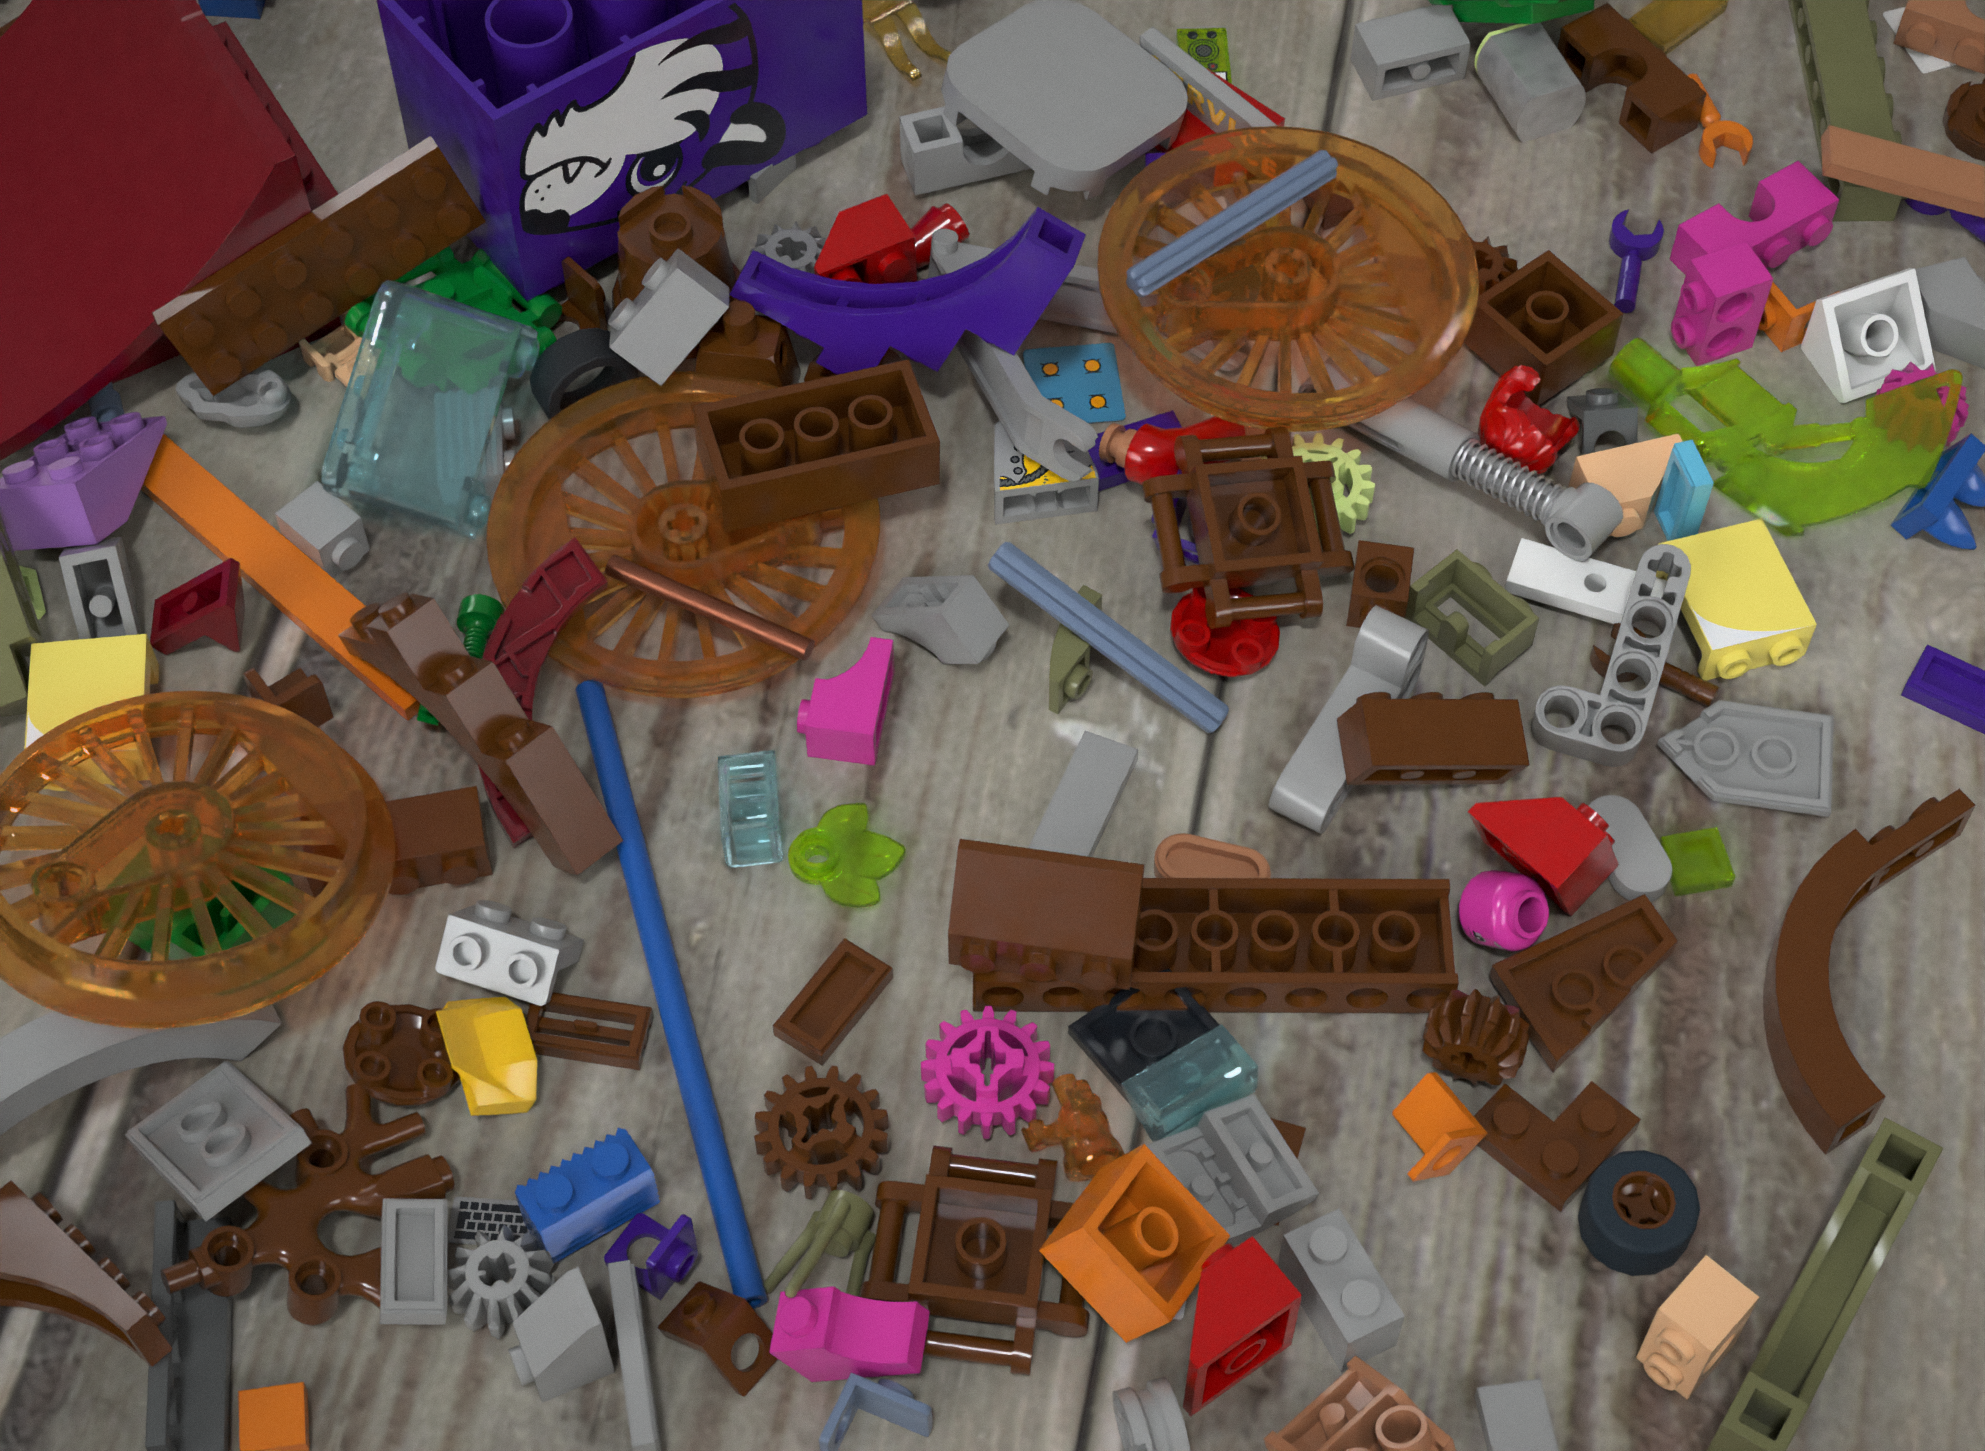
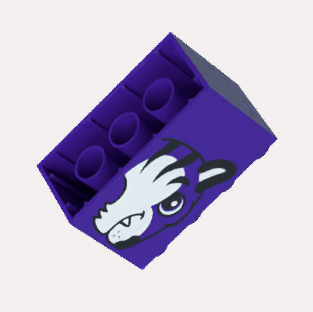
(587, 102)

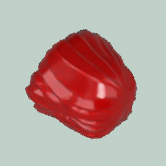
(1521, 427)

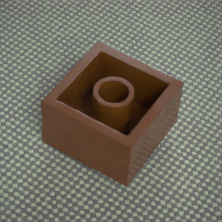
(1546, 322)

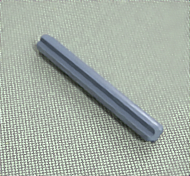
(1231, 223)
(1108, 637)

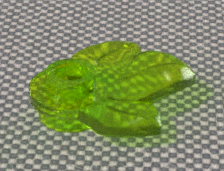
(852, 854)

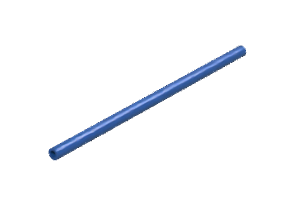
(671, 999)

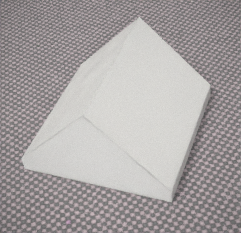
(1867, 333)

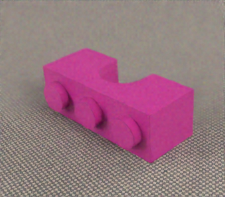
(1787, 214)

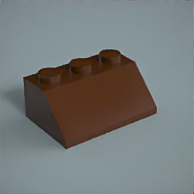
(1045, 915)

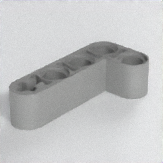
(1630, 654)
(1384, 659)

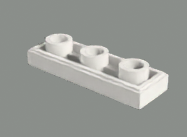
(1575, 585)

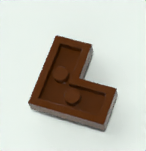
(1556, 1154)

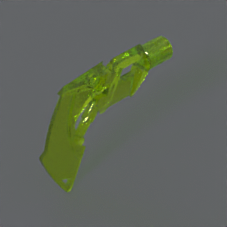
(1890, 448)

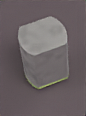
(1529, 80)

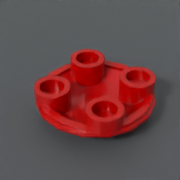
(1223, 651)

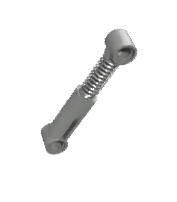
(1573, 518)

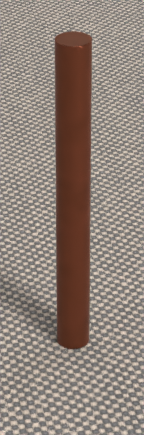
(710, 607)

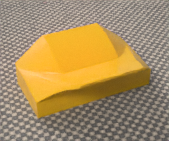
(491, 1054)

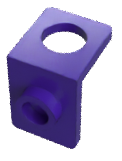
(668, 1261)

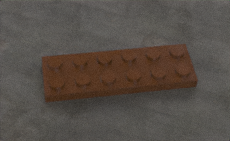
(319, 266)

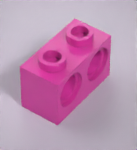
(1721, 303)

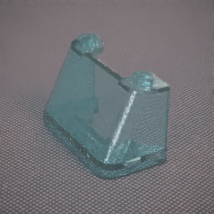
(424, 408)

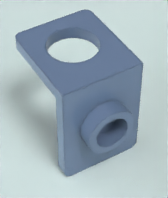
(883, 1399)

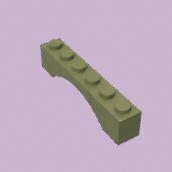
(1828, 1292)

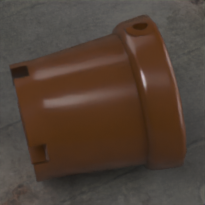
(657, 226)

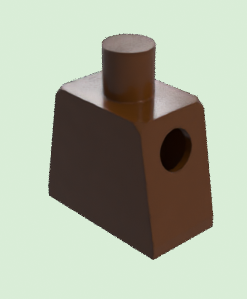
(748, 348)

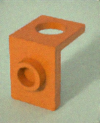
(1783, 321)
(1438, 1126)

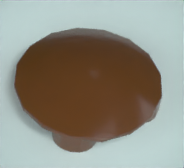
(399, 1054)

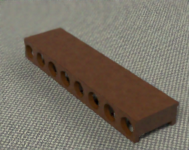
(1270, 949)

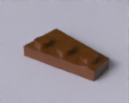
(1583, 975)

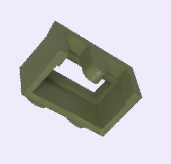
(1484, 599)

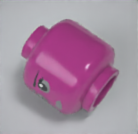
(1503, 910)

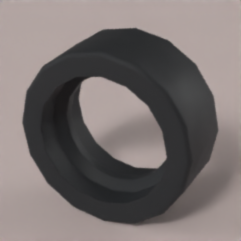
(568, 360)

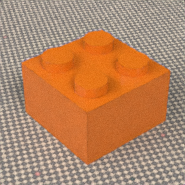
(1134, 1243)

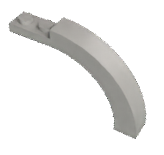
(67, 1053)

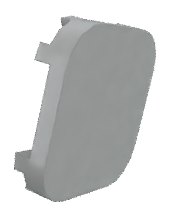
(1064, 94)

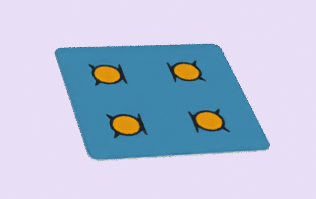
(1079, 379)

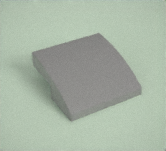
(1238, 1168)

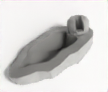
(245, 404)

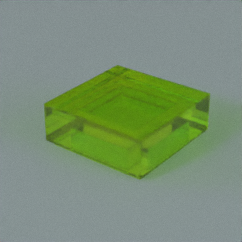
(1698, 861)

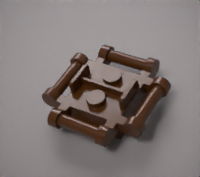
(1249, 525)
(977, 1254)

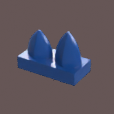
(1934, 507)

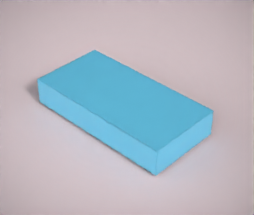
(1683, 492)

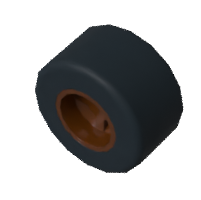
(1649, 1191)

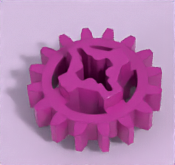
(957, 1066)

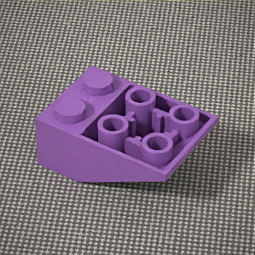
(80, 483)

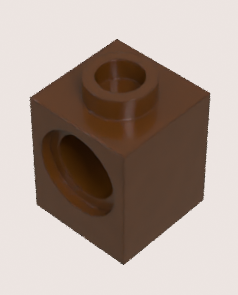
(1379, 569)

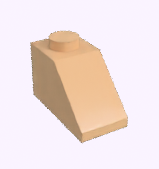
(1631, 475)

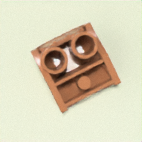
(1361, 1415)

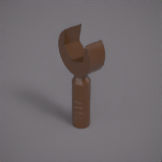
(1671, 676)

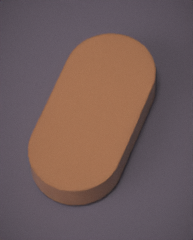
(1201, 857)

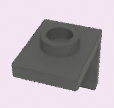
(1604, 411)

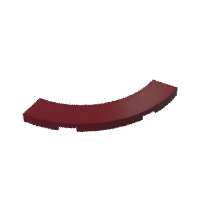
(525, 637)

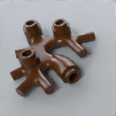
(289, 1219)

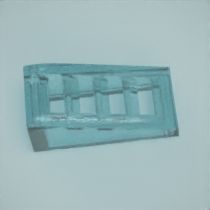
(750, 840)

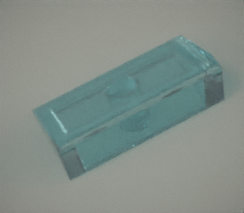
(1191, 1082)

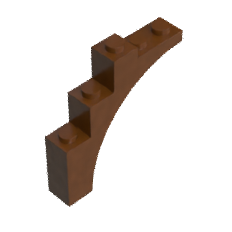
(473, 702)

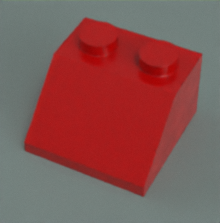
(1550, 843)
(1240, 1320)

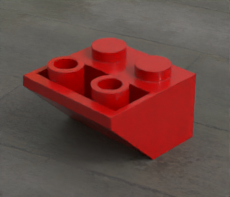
(869, 245)

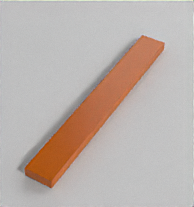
(266, 561)

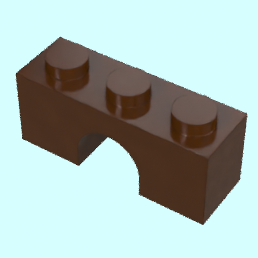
(1659, 96)

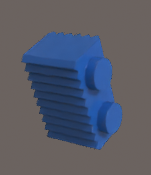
(587, 1195)

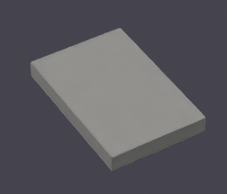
(217, 1139)

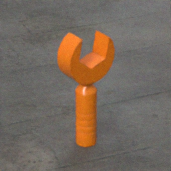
(1720, 133)

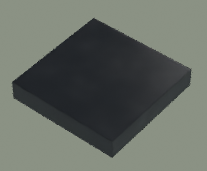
(1133, 1040)

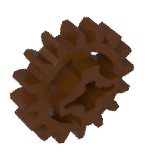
(828, 1155)

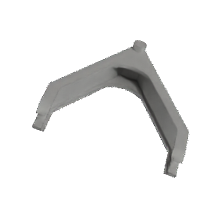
(1028, 417)

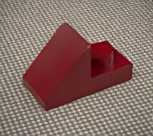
(201, 607)

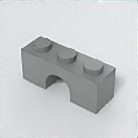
(945, 156)

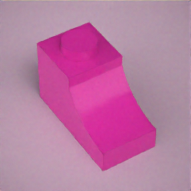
(850, 709)
(839, 1334)

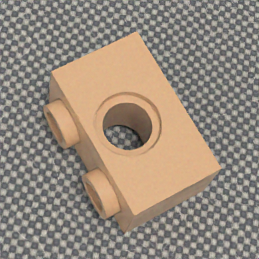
(1696, 1328)

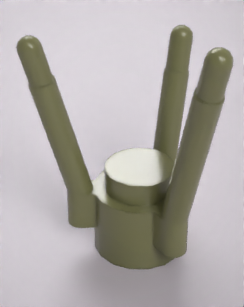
(833, 1230)

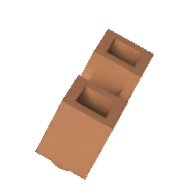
(1944, 31)

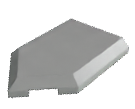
(1758, 756)

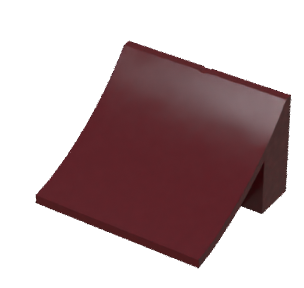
(126, 176)

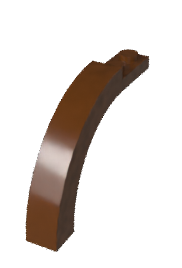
(1801, 1028)

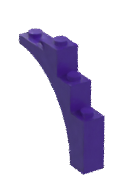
(922, 318)

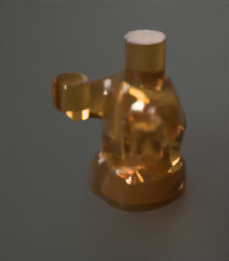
(1079, 1128)

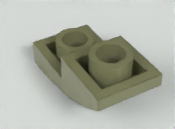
(1070, 661)

